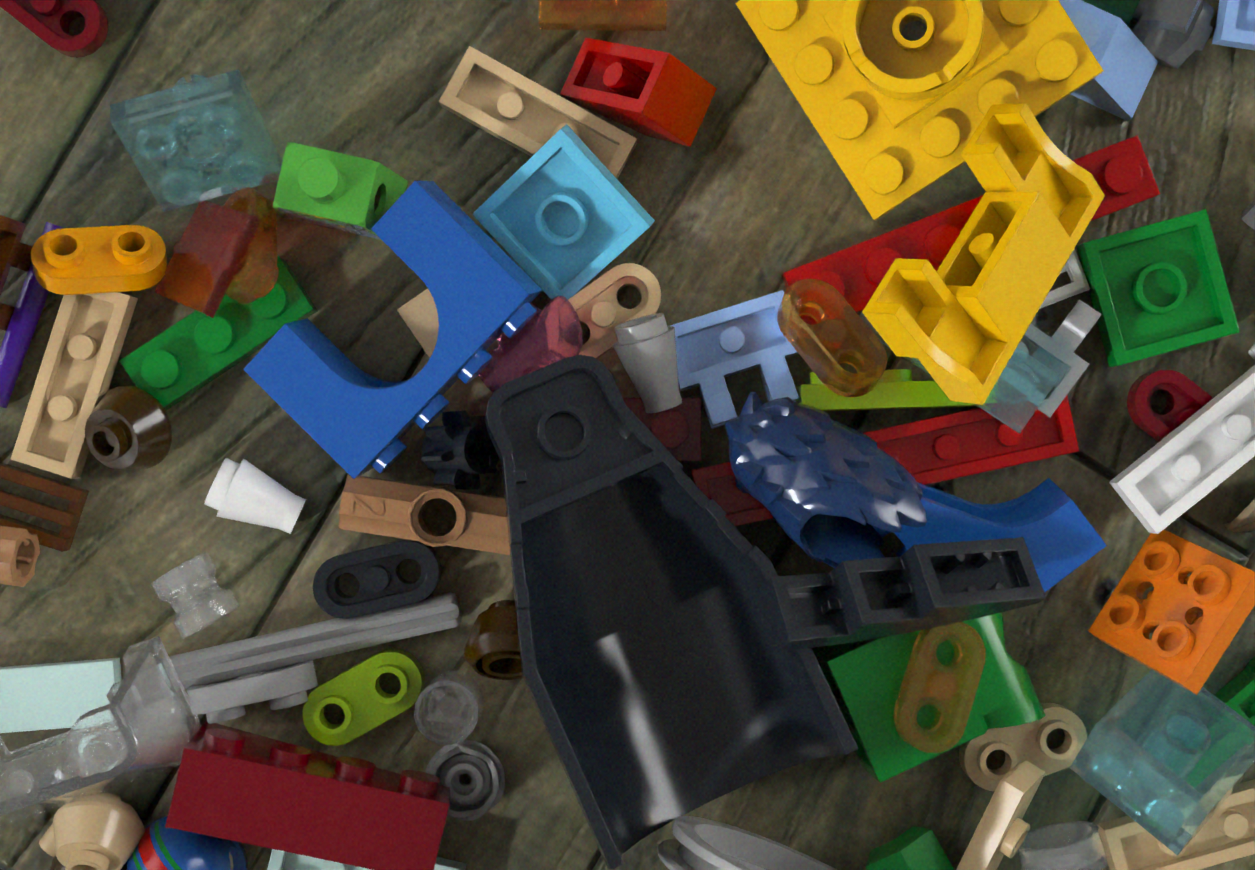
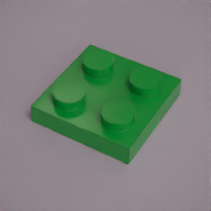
(1158, 288)

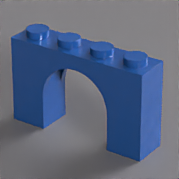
(476, 300)

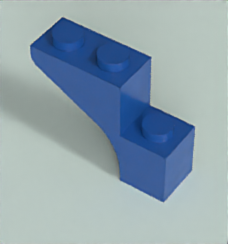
(1046, 518)

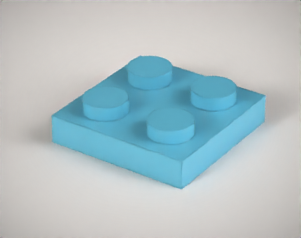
(563, 215)

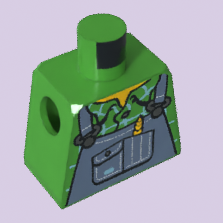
(334, 189)

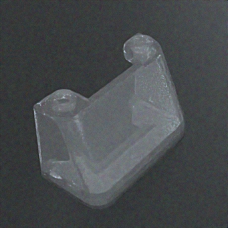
(108, 746)

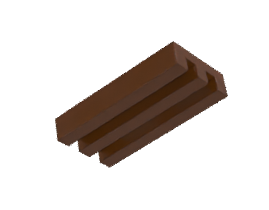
(68, 519)

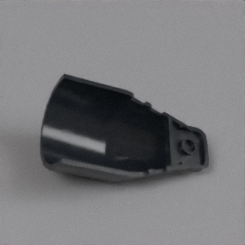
(642, 614)

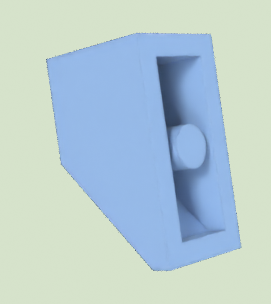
(1120, 54)

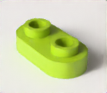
(362, 698)

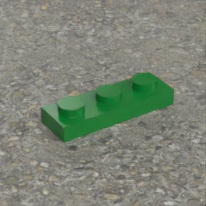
(206, 347)

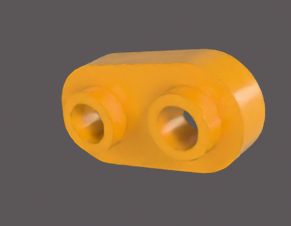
(99, 259)

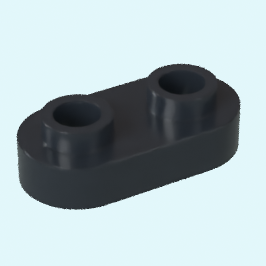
(378, 577)

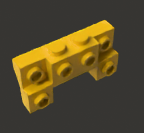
(1001, 266)

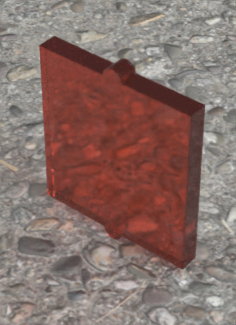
(207, 257)

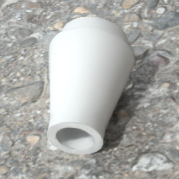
(252, 497)

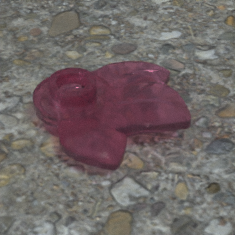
(542, 341)

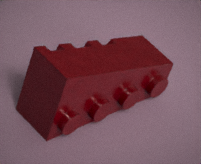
(307, 801)

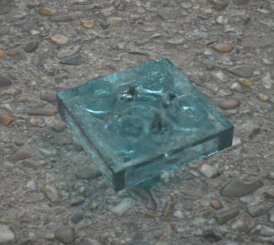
(198, 129)

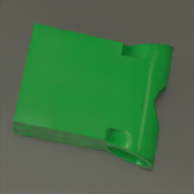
(868, 680)

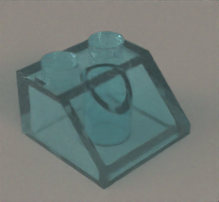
(1168, 757)

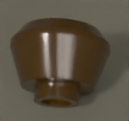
(129, 429)
(495, 643)

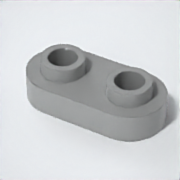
(227, 698)

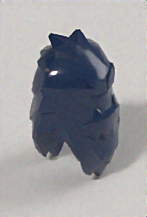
(821, 479)

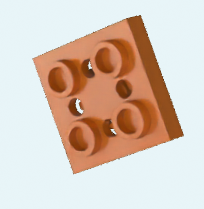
(1193, 613)

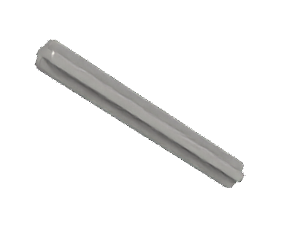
(316, 641)

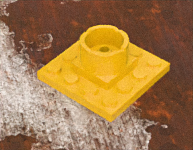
(906, 107)

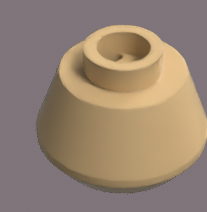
(96, 833)

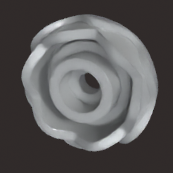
(487, 774)

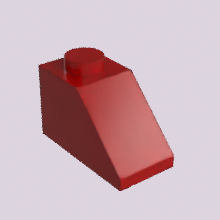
(639, 89)

